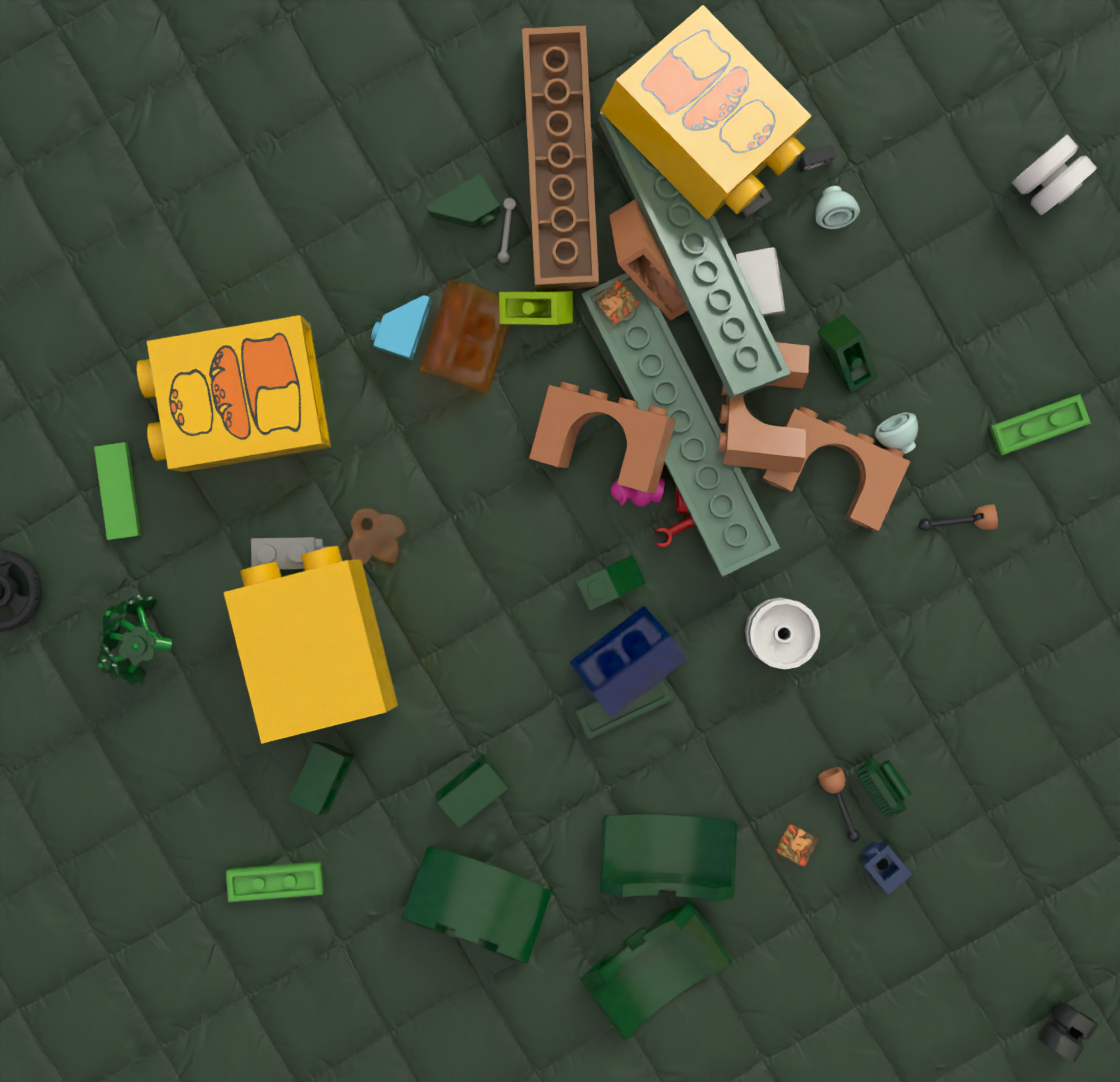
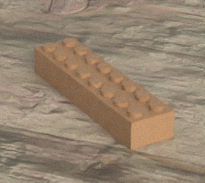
(560, 158)

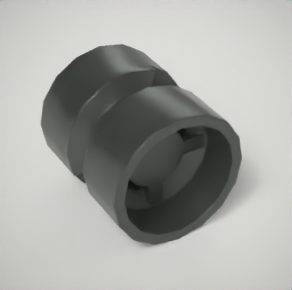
(1059, 1039)

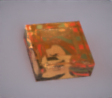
(616, 302)
(797, 845)

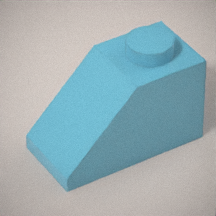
(402, 328)

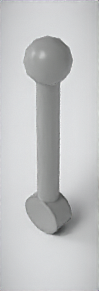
(509, 205)

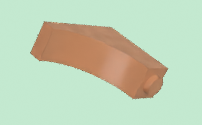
(643, 260)

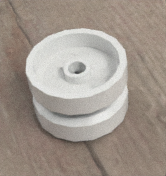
(1054, 175)
(801, 632)

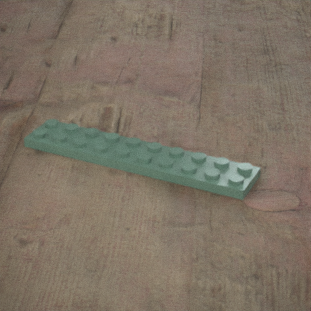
(704, 275)
(660, 377)

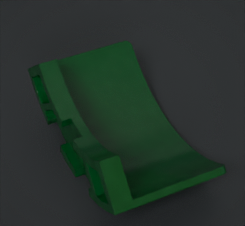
(668, 854)
(477, 904)
(655, 968)

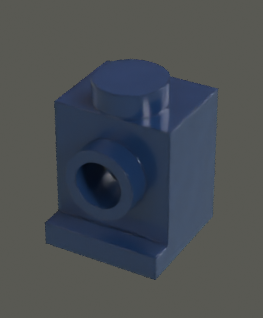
(892, 873)

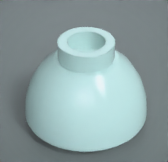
(836, 208)
(898, 432)

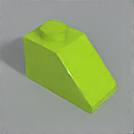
(536, 307)

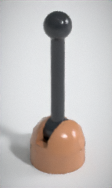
(983, 517)
(834, 782)

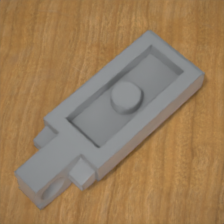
(283, 550)

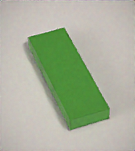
(1039, 424)
(117, 491)
(274, 881)

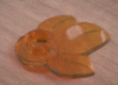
(377, 541)

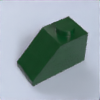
(467, 204)
(848, 353)
(611, 582)

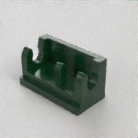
(321, 778)
(471, 791)

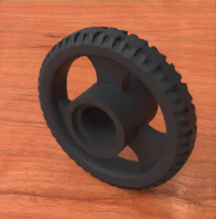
(23, 606)

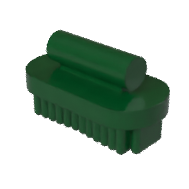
(884, 785)

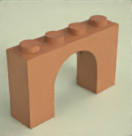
(646, 433)
(757, 444)
(878, 468)

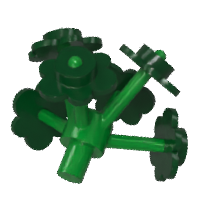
(137, 645)

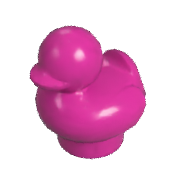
(638, 497)

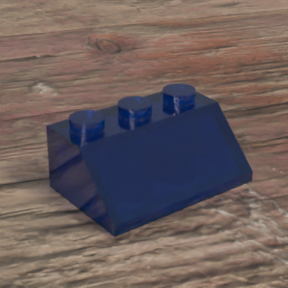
(628, 661)

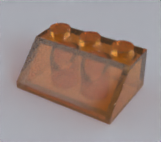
(466, 337)

